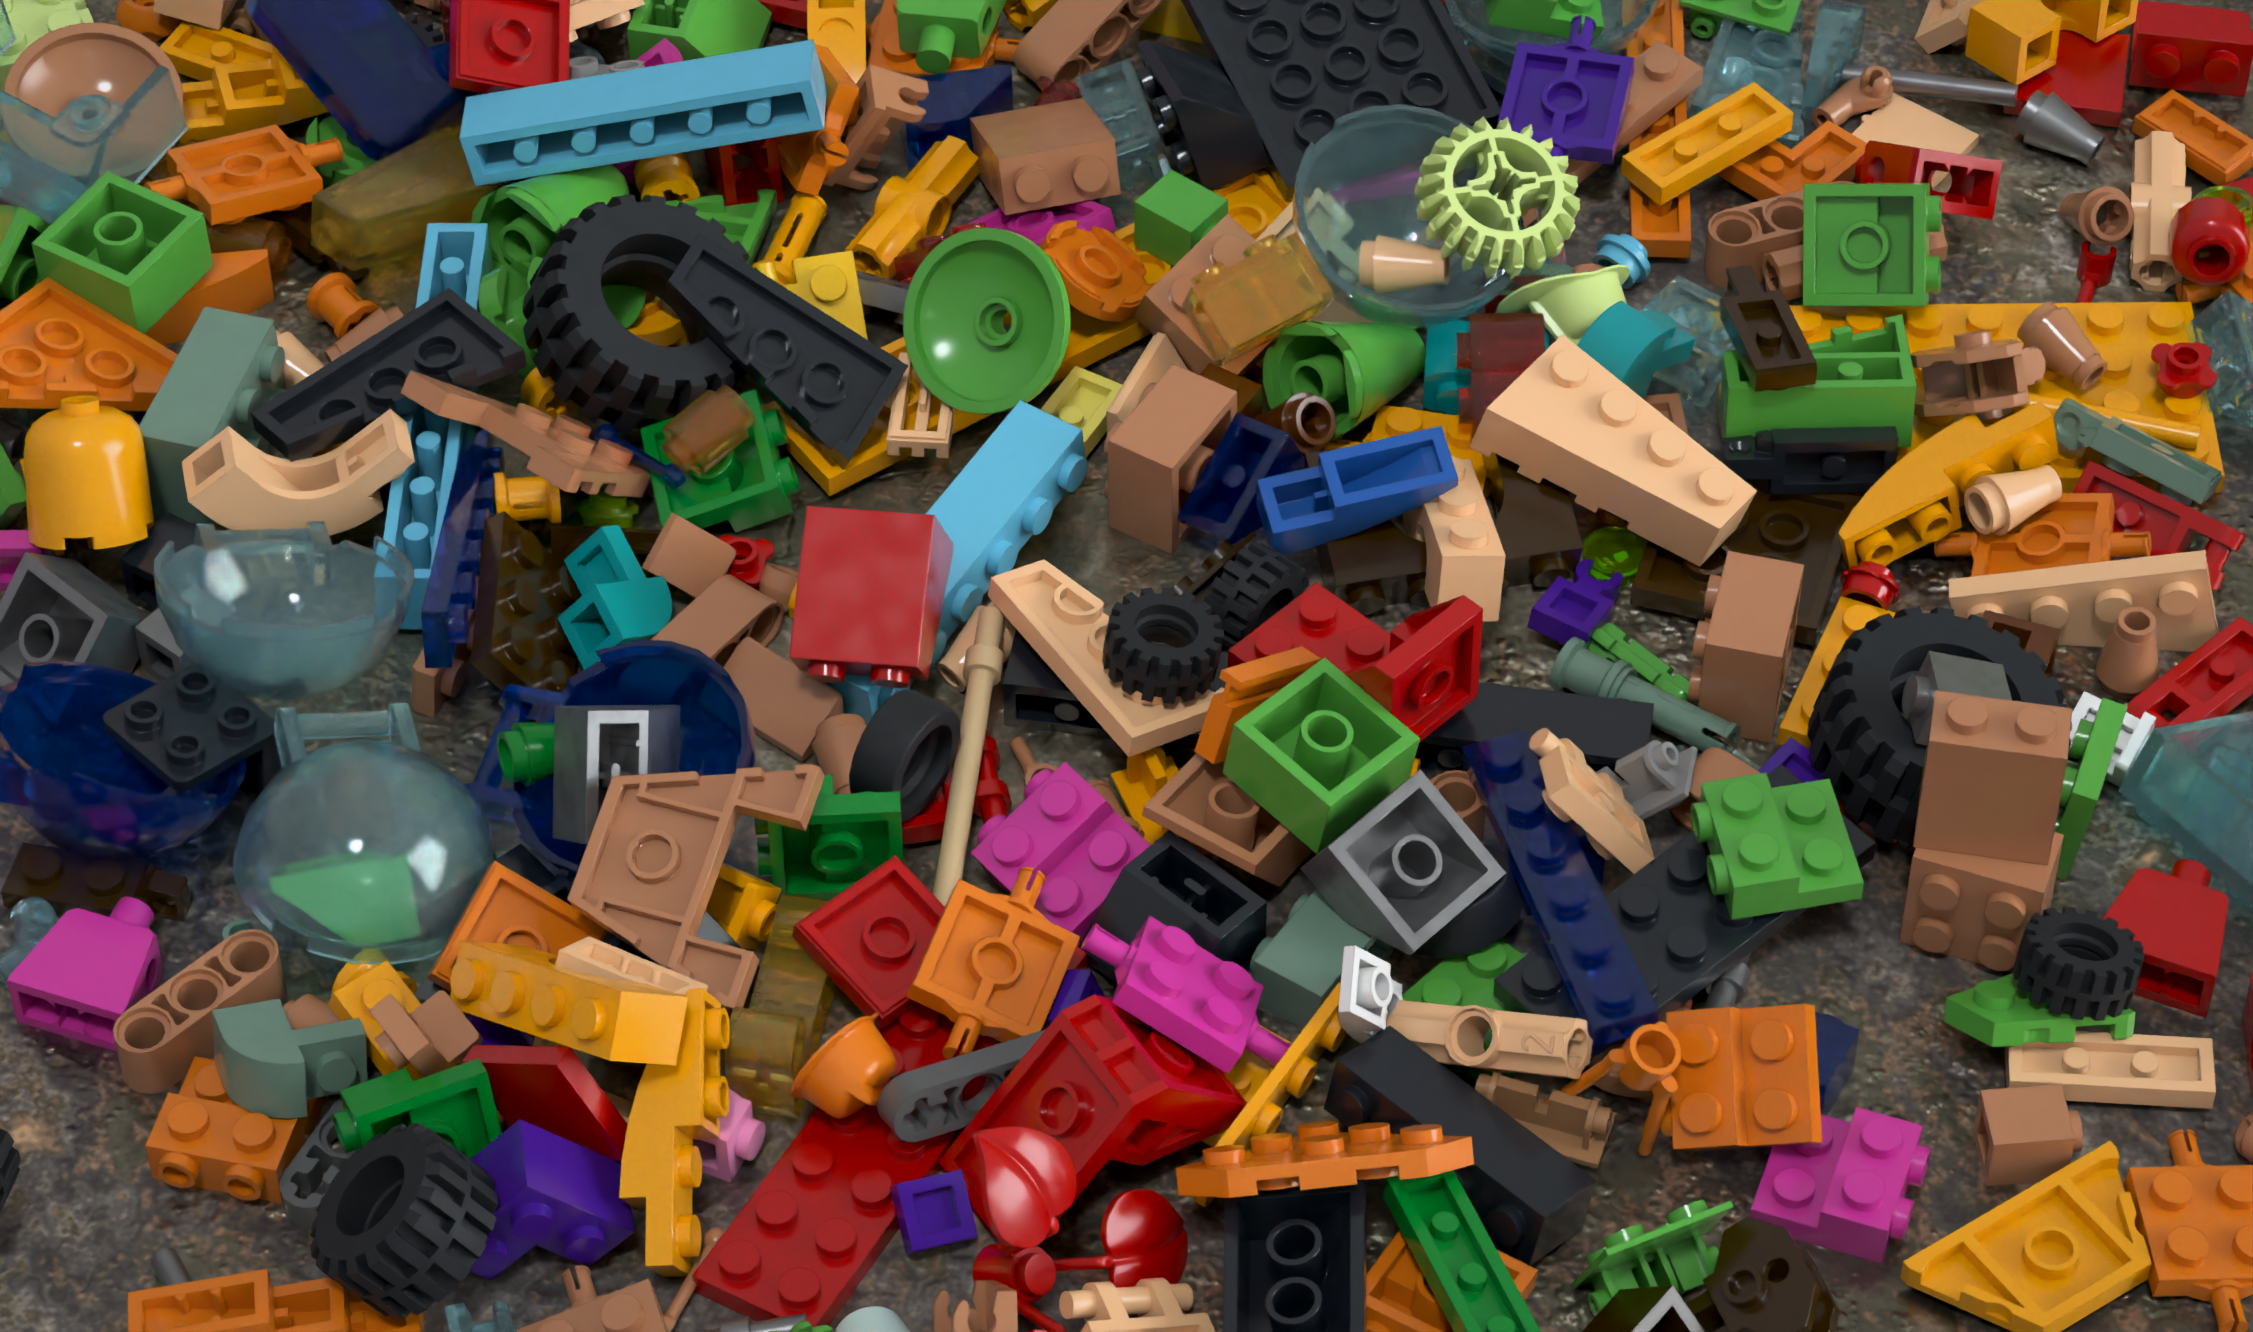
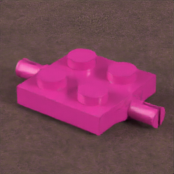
(1187, 993)

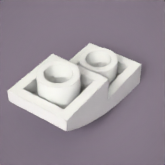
(1365, 993)

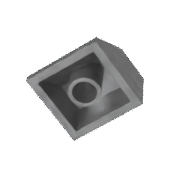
(64, 614)
(1404, 867)

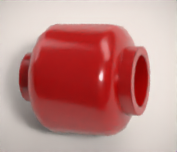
(2209, 241)

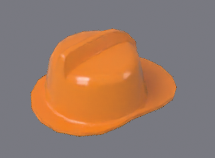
(847, 1070)

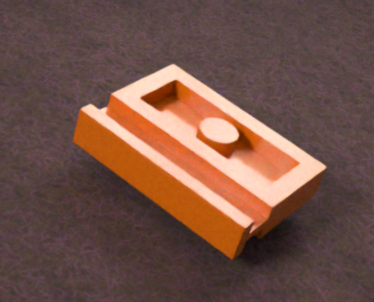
(1246, 689)

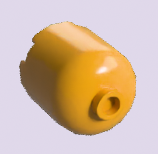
(86, 476)

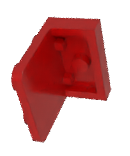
(2191, 49)

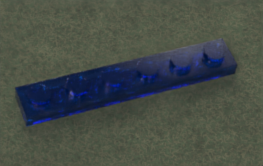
(459, 547)
(1560, 889)

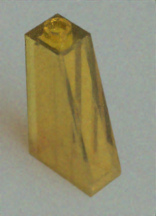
(387, 205)

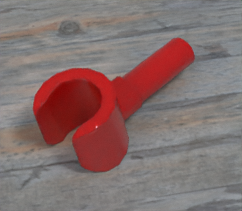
(2093, 271)

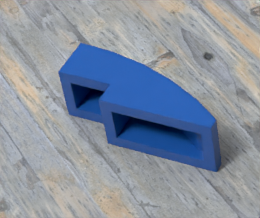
(1354, 489)

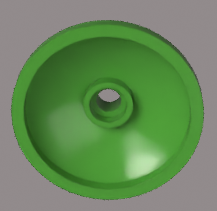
(958, 316)

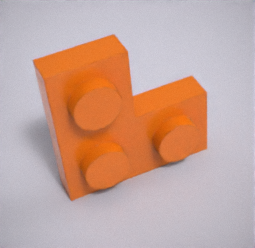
(1820, 158)

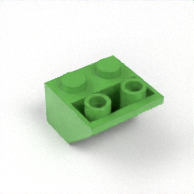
(699, 26)

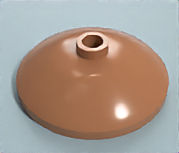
(85, 62)

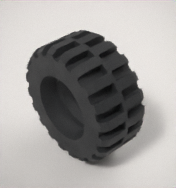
(584, 344)
(1858, 717)

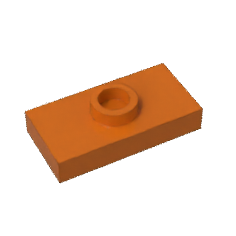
(2210, 144)

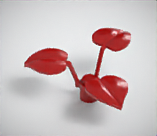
(1032, 1181)

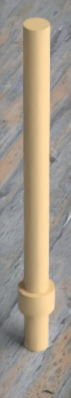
(982, 671)

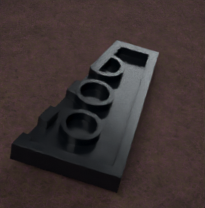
(795, 352)
(339, 400)

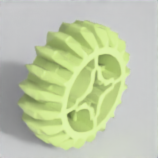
(1485, 226)

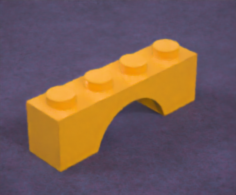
(568, 1007)

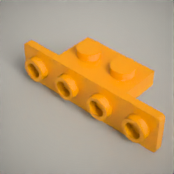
(1269, 1087)

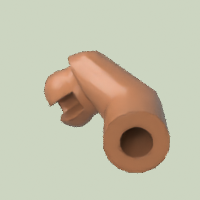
(1856, 97)

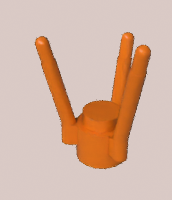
(1642, 1065)

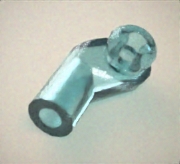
(32, 922)

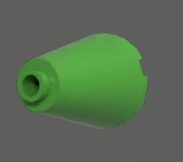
(532, 212)
(1346, 364)

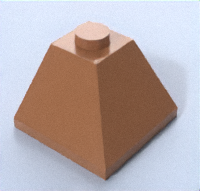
(1226, 821)

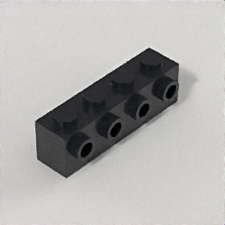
(1518, 1182)

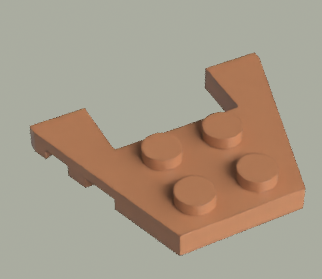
(557, 448)
(661, 855)

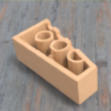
(1615, 452)

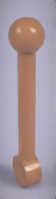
(688, 1286)

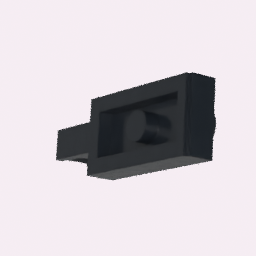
(1813, 458)

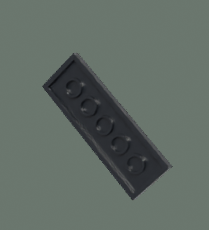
(1672, 929)

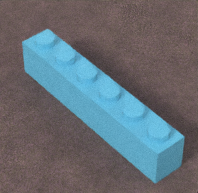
(644, 113)
(989, 517)

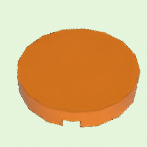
(1097, 270)

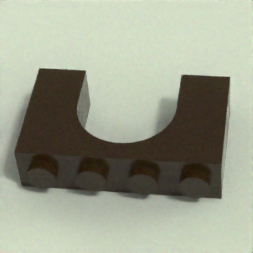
(1389, 566)

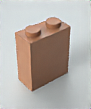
(1045, 156)
(1992, 777)

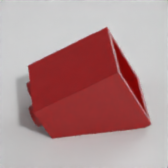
(869, 595)

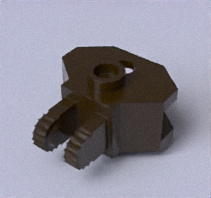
(1764, 1285)

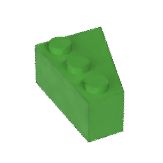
(1859, 383)

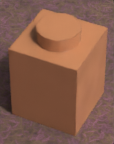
(2025, 1133)

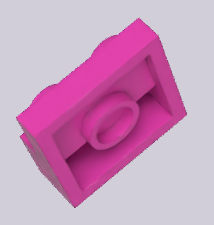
(1068, 837)
(1847, 1187)

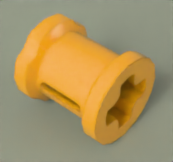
(527, 498)

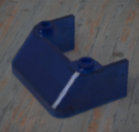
(365, 68)

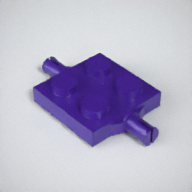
(1570, 94)

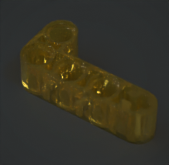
(783, 1018)

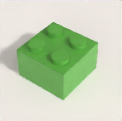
(126, 250)
(1320, 754)

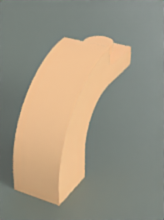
(260, 491)

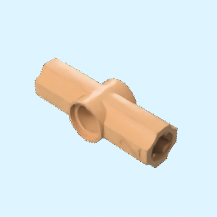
(2156, 196)
(1519, 1040)

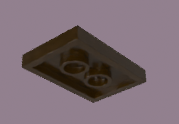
(518, 610)

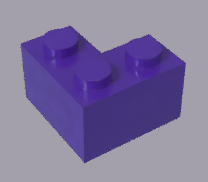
(550, 1198)

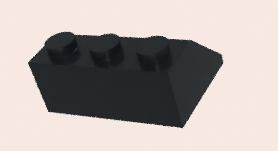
(1296, 1260)

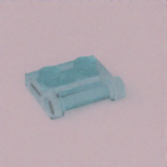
(1698, 315)

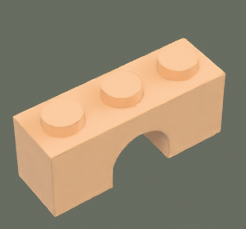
(1460, 544)

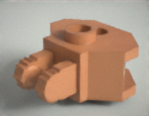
(1977, 376)

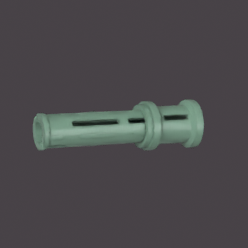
(1595, 676)

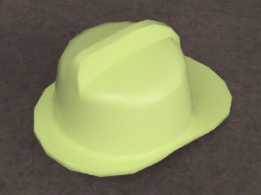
(1569, 300)

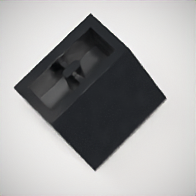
(1199, 115)
(1184, 892)

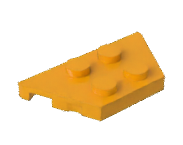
(2043, 1252)

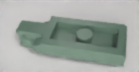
(2134, 451)

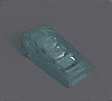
(1834, 43)

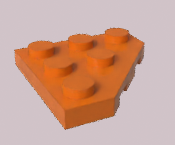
(69, 347)
(1324, 1159)

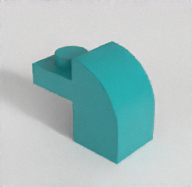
(1636, 344)
(616, 597)

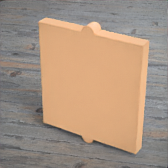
(1915, 126)

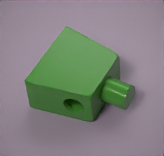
(945, 29)

